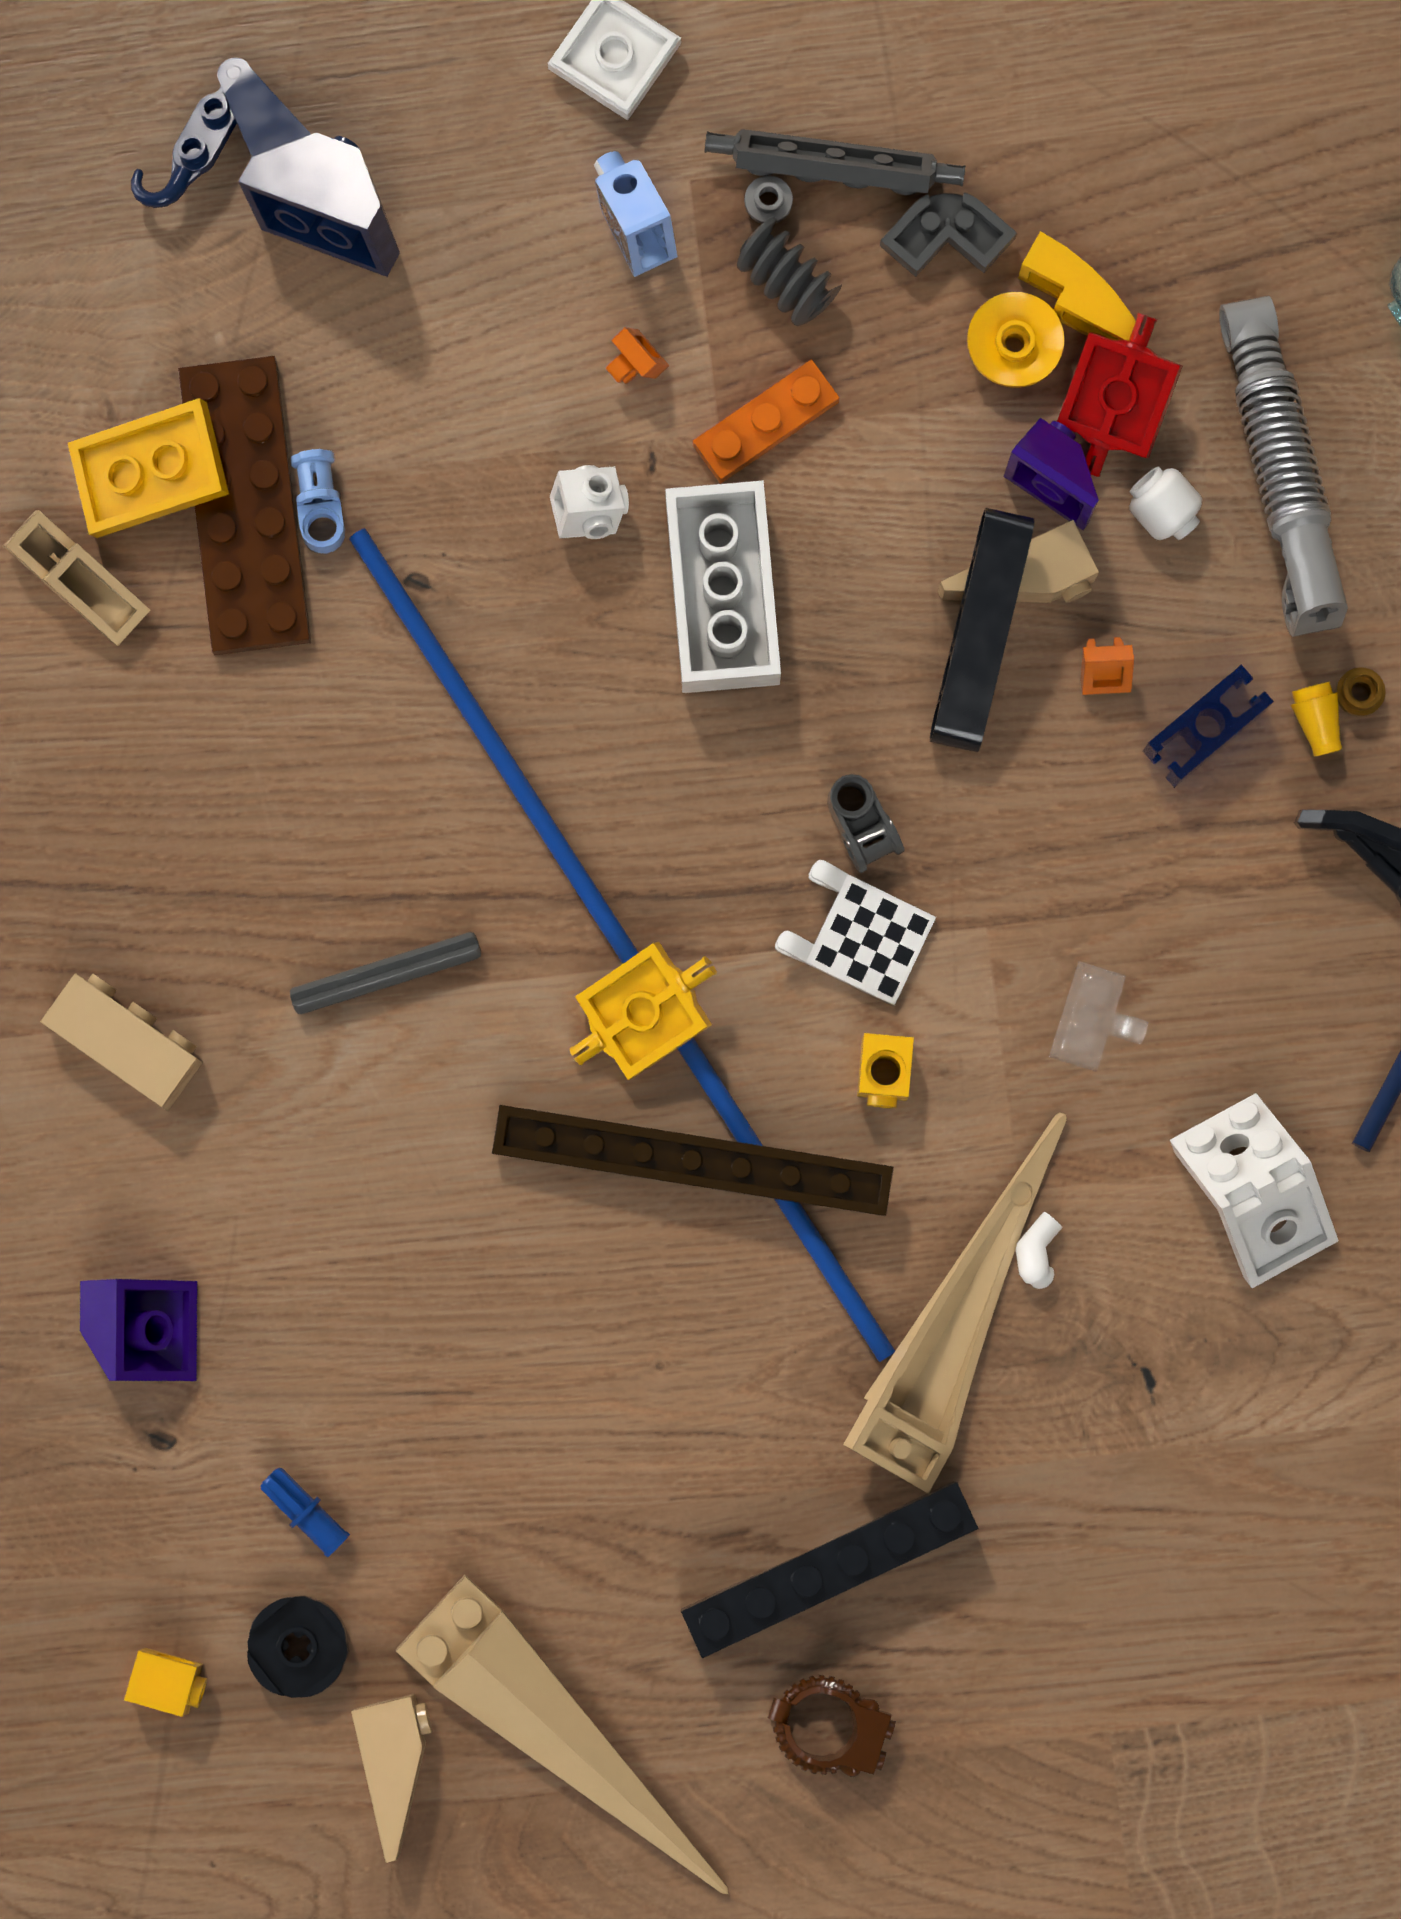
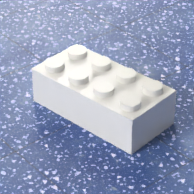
(723, 586)

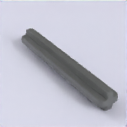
(385, 973)

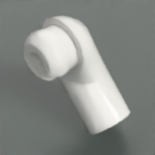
(1032, 1252)

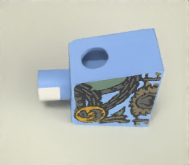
(634, 213)

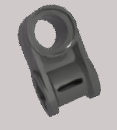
(863, 825)

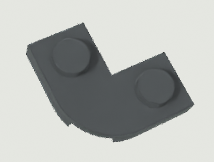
(952, 220)

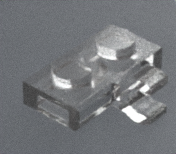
(1091, 1016)

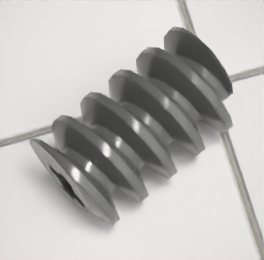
(785, 274)

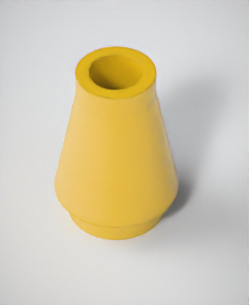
(1318, 716)

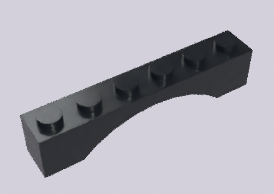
(829, 1569)

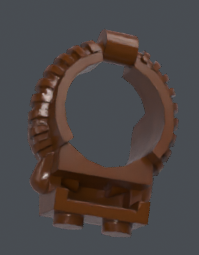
(863, 1747)

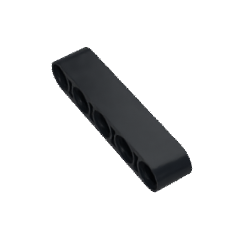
(981, 629)

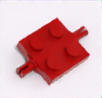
(1119, 394)

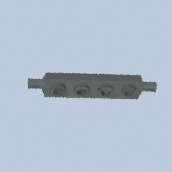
(834, 161)

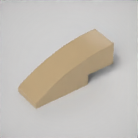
(76, 577)

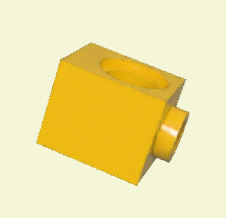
(889, 1047)
(165, 1682)

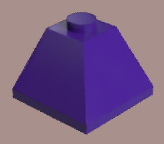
(1054, 471)
(141, 1328)

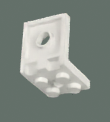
(1258, 1188)

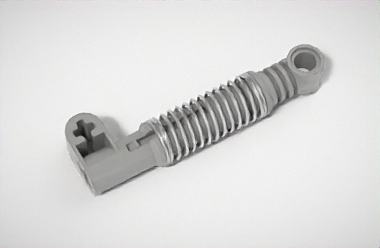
(1298, 520)

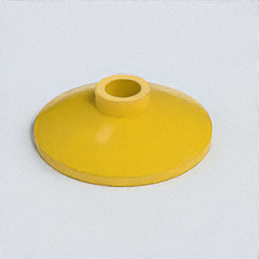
(1018, 317)

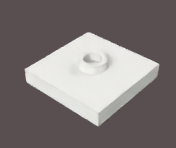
(614, 54)

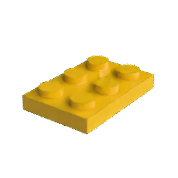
(148, 468)

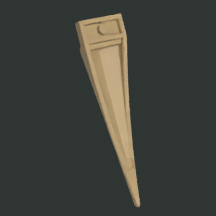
(925, 1384)
(495, 1674)

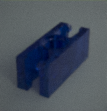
(1207, 706)

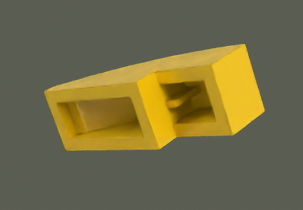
(1082, 294)

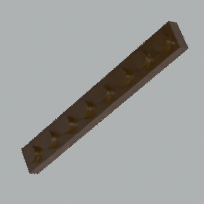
(693, 1160)

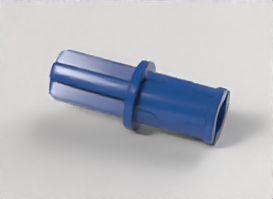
(304, 1511)

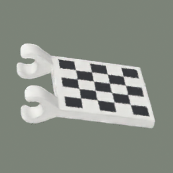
(865, 938)

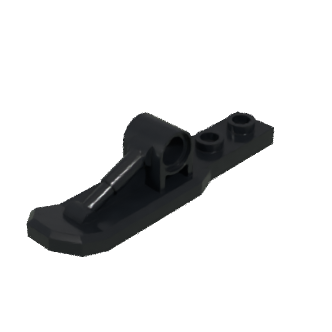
(1369, 837)

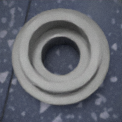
(762, 212)

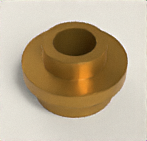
(1367, 679)

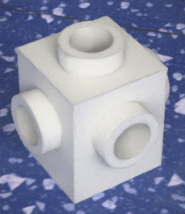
(588, 502)

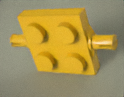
(643, 1010)

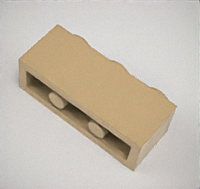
(123, 1039)

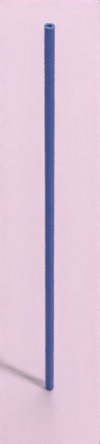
(606, 920)

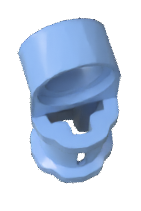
(318, 500)

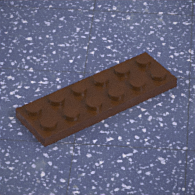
(252, 533)

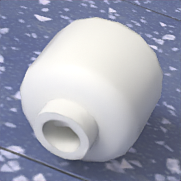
(1165, 504)

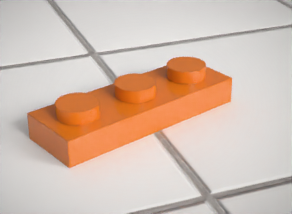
(766, 421)

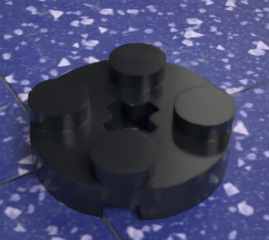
(268, 1642)

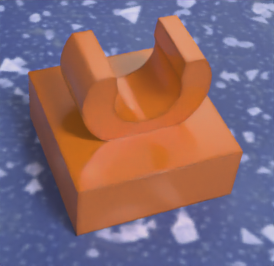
(636, 357)
(1107, 668)

